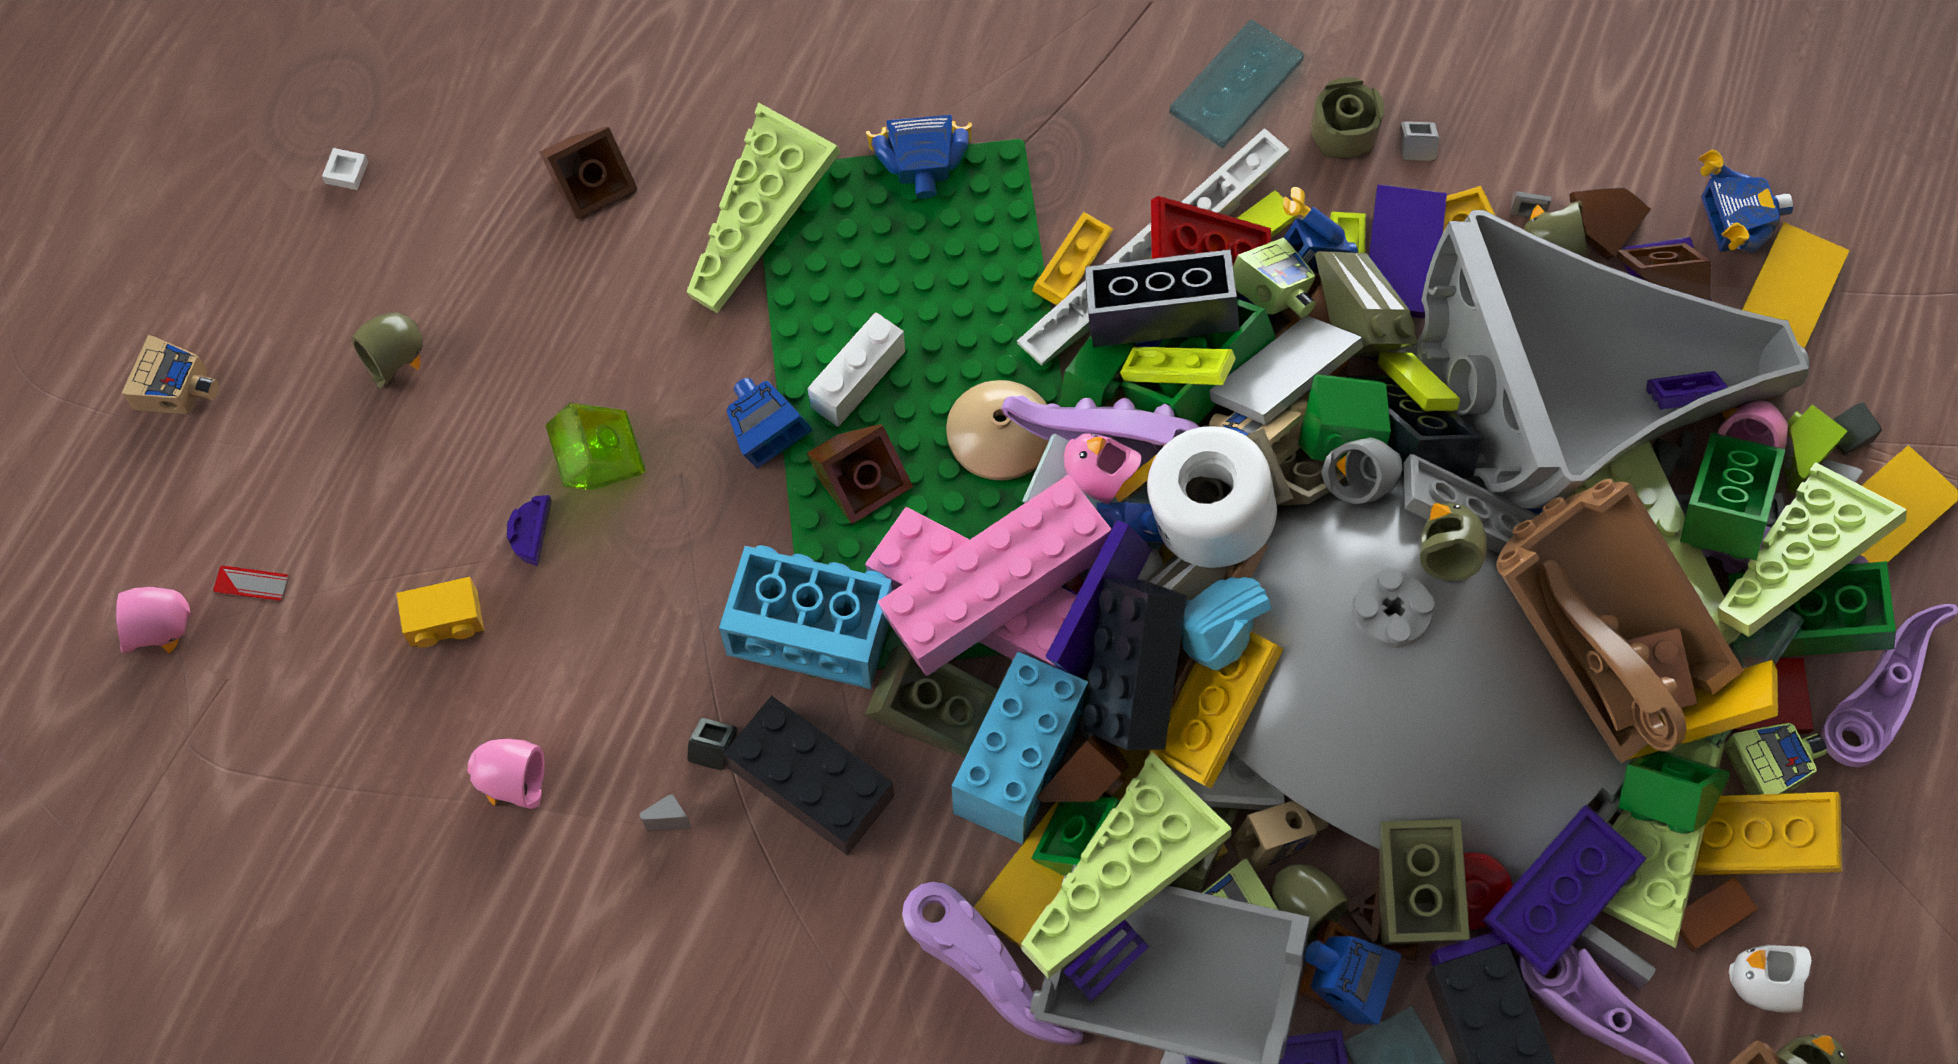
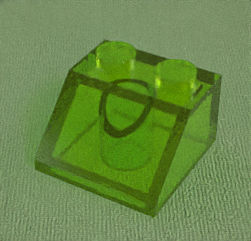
(594, 446)

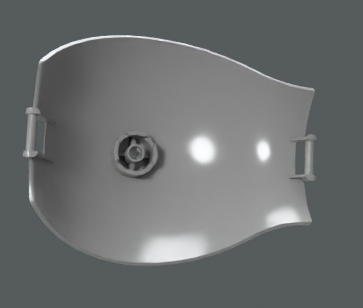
(1418, 710)

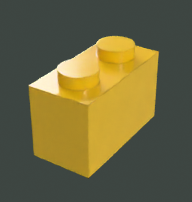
(440, 612)

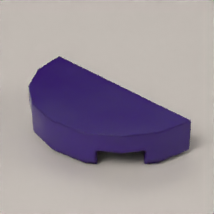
(527, 528)

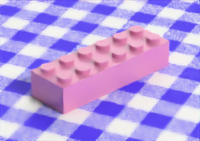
(920, 542)
(996, 575)

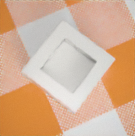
(345, 169)

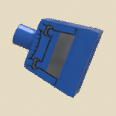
(764, 421)
(1353, 976)

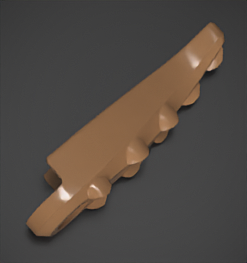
(1613, 664)

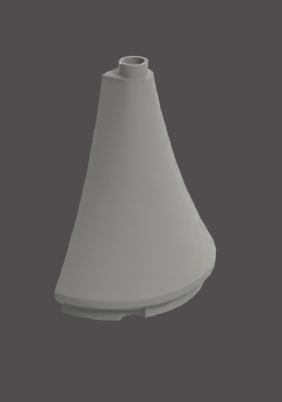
(1562, 351)

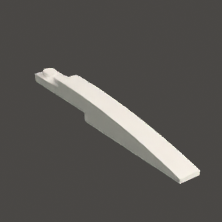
(1218, 193)

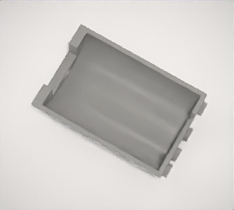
(1207, 988)

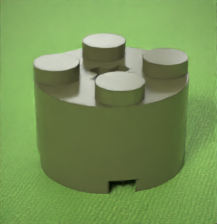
(1347, 118)

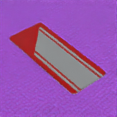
(250, 583)

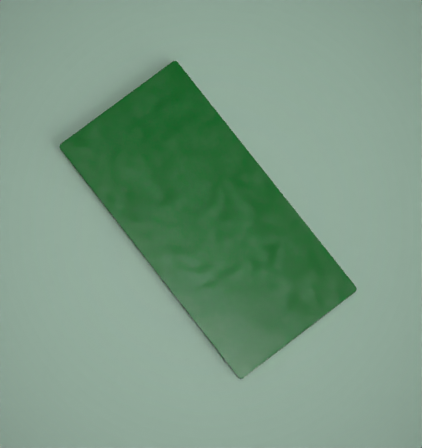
(961, 290)

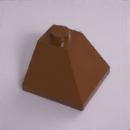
(588, 170)
(1671, 267)
(860, 470)
(1087, 774)

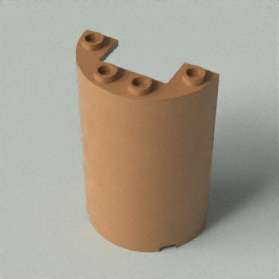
(1621, 571)

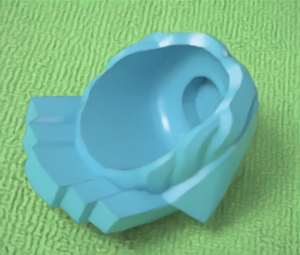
(1221, 619)

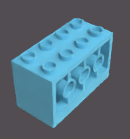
(806, 616)
(1019, 747)

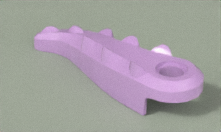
(1132, 427)
(1886, 696)
(977, 953)
(1600, 1011)

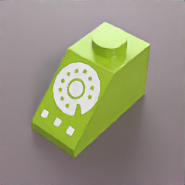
(1809, 441)

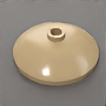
(989, 446)

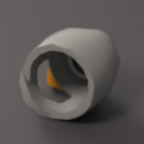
(1369, 468)

